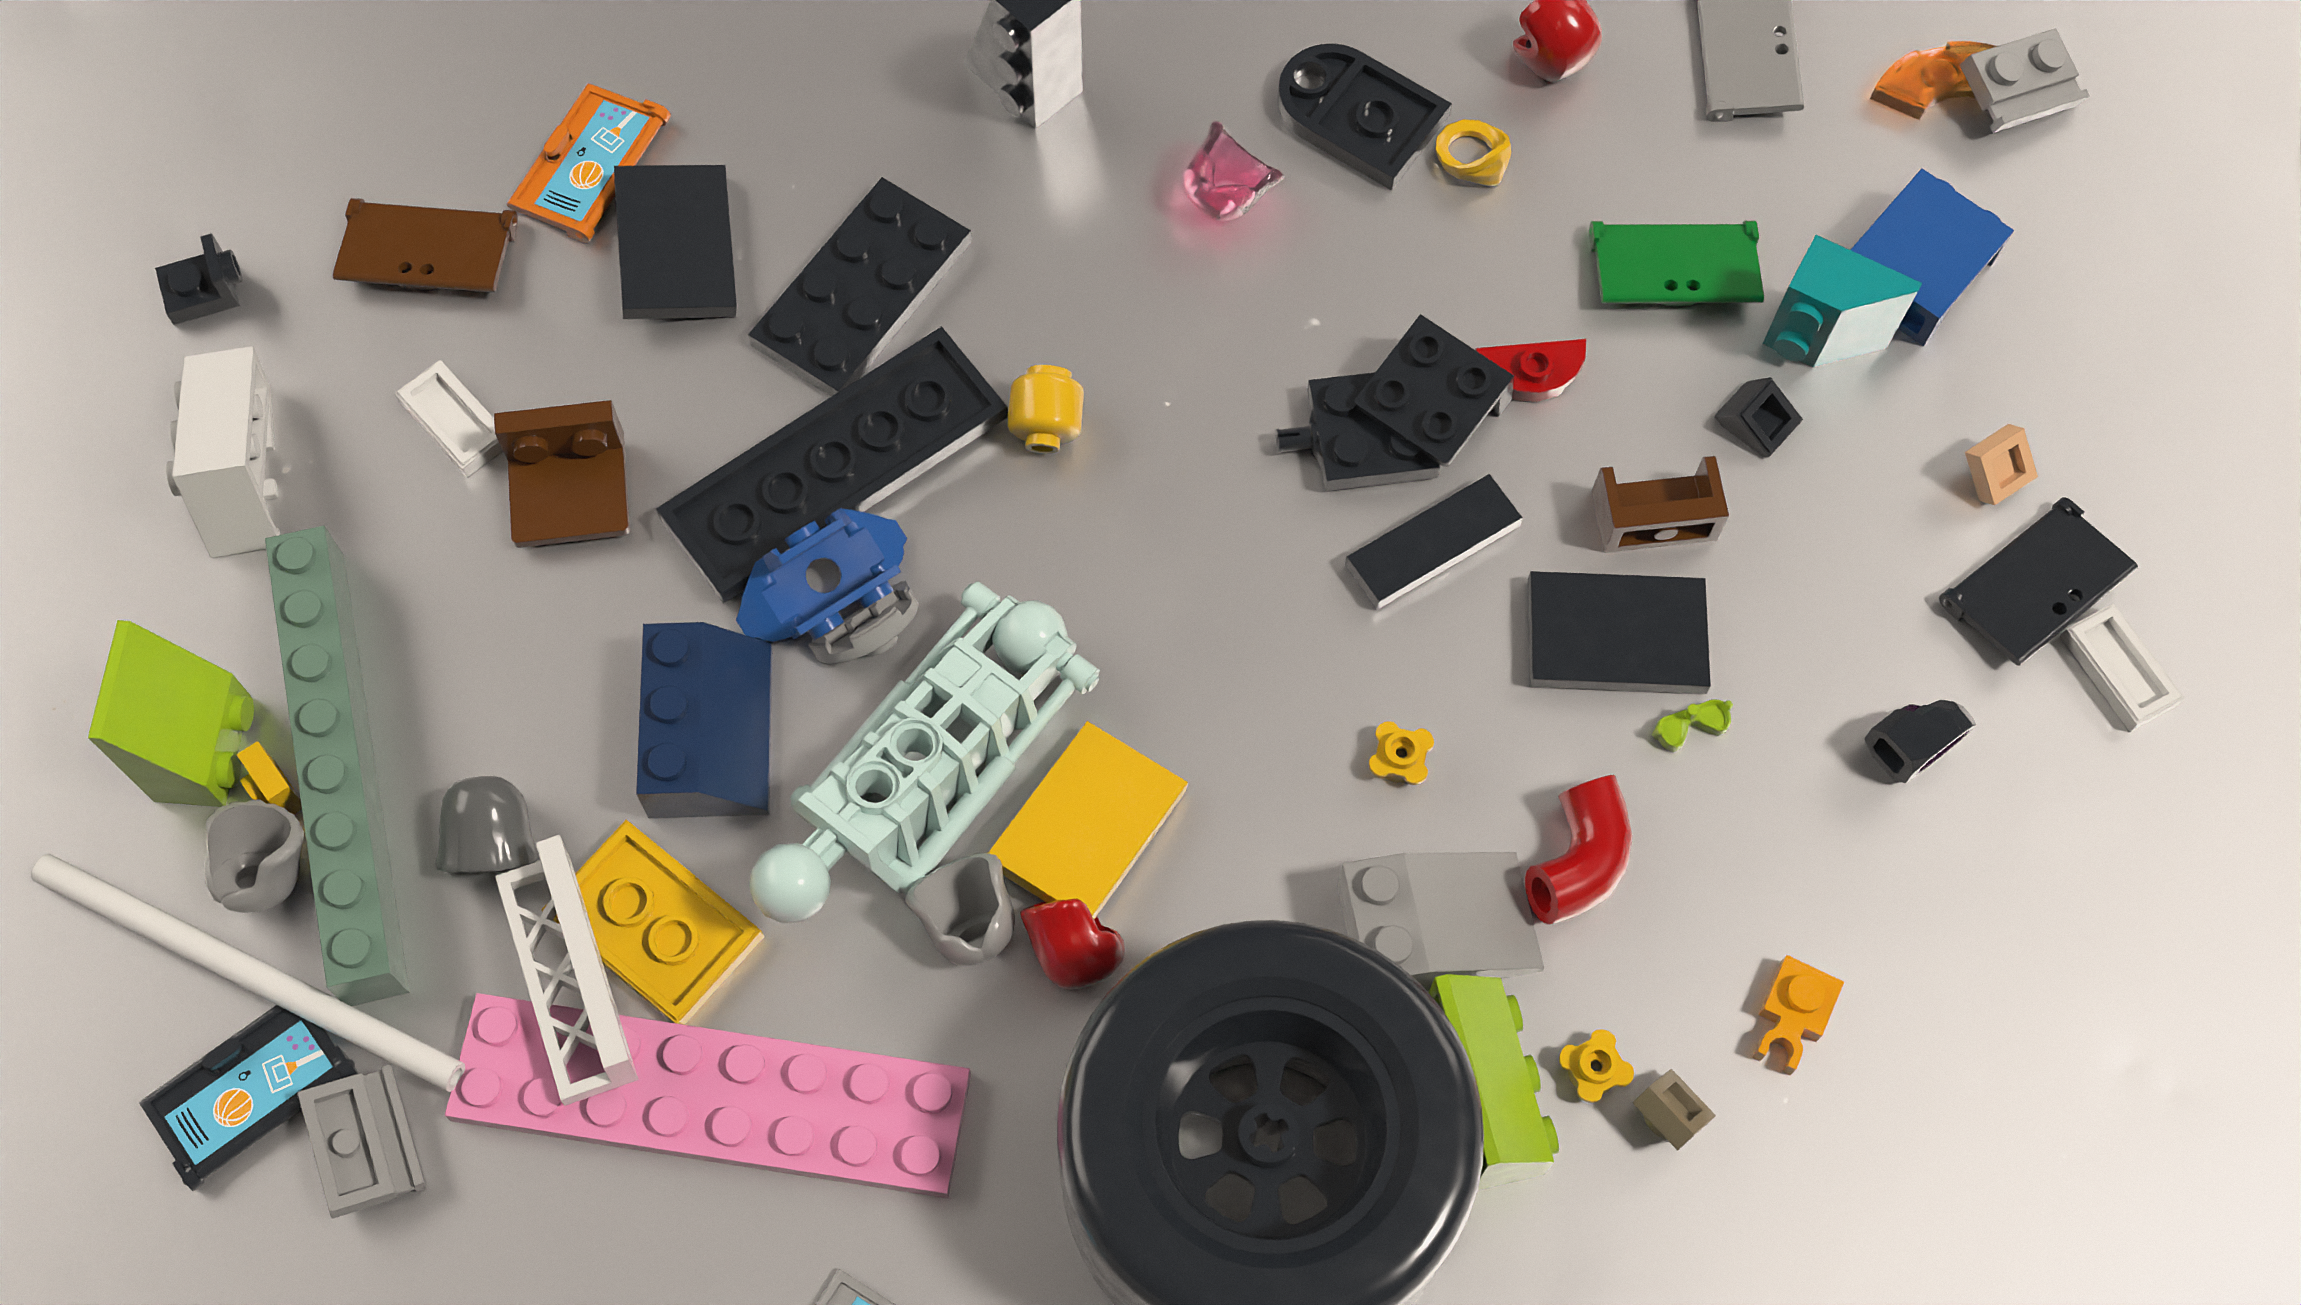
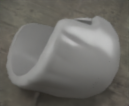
(252, 855)
(965, 909)

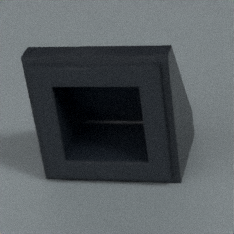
(1759, 416)

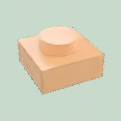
(2001, 464)

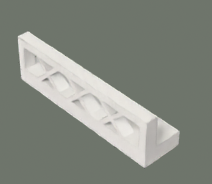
(586, 961)

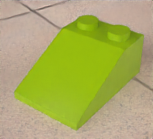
(170, 719)

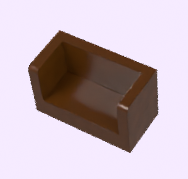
(1660, 510)

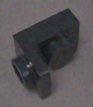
(200, 283)

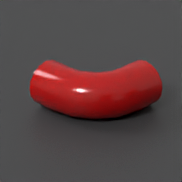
(1595, 855)

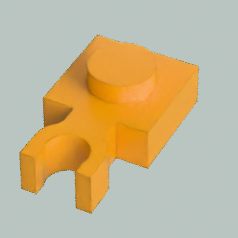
(1798, 1005)

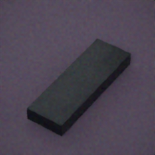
(1433, 541)

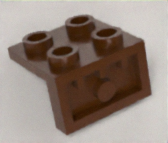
(565, 473)

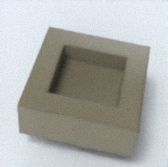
(1673, 1110)

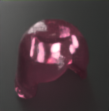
(1226, 178)

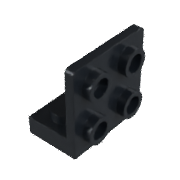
(1435, 391)

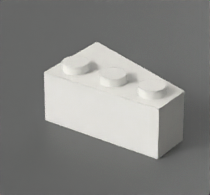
(222, 450)

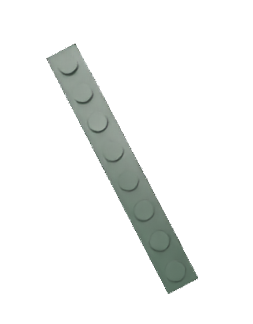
(336, 769)

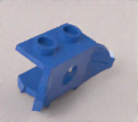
(783, 604)

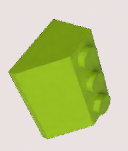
(1487, 1021)

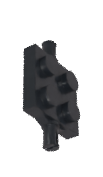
(1351, 444)

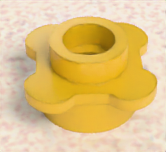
(1396, 769)
(1592, 1083)

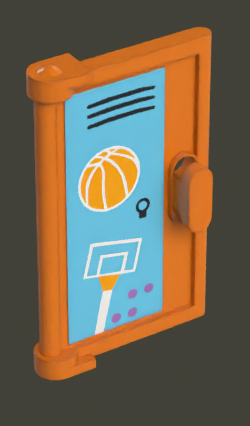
(580, 184)

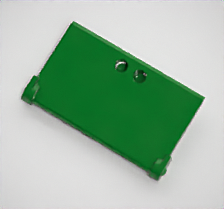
(1643, 259)

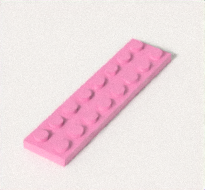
(722, 1099)

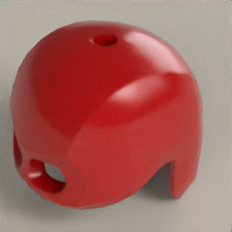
(1562, 37)

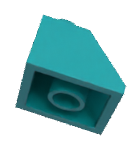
(1839, 306)

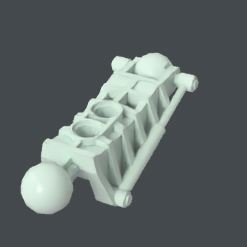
(950, 682)

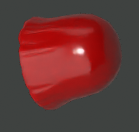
(1071, 944)

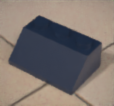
(704, 722)

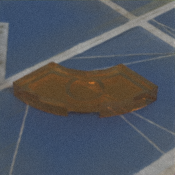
(1927, 78)

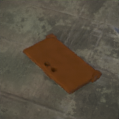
(457, 245)

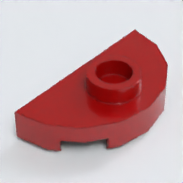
(1539, 368)

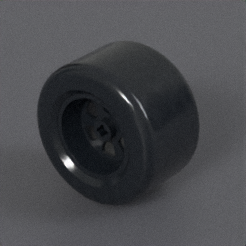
(1276, 1001)

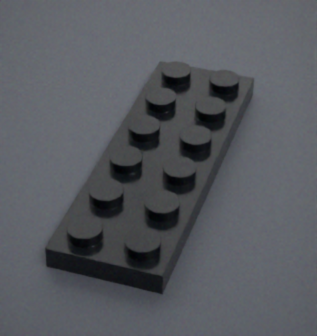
(833, 458)

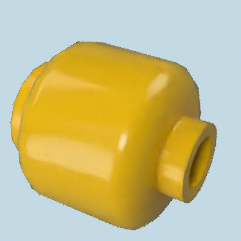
(1045, 408)

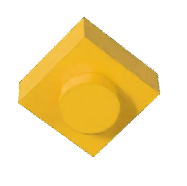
(267, 780)

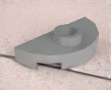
(868, 629)

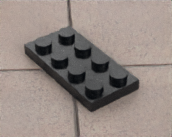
(860, 288)

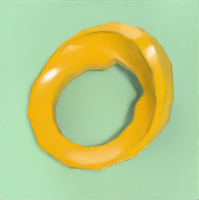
(1484, 171)

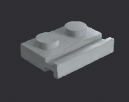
(2024, 80)
(361, 1141)

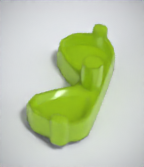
(1709, 716)

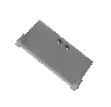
(1745, 62)

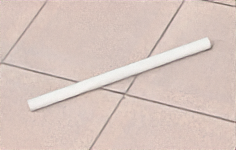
(249, 972)

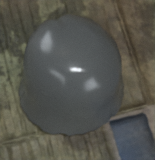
(484, 827)

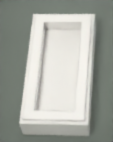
(451, 417)
(2121, 667)

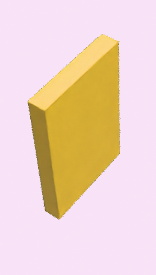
(1088, 820)
(661, 924)

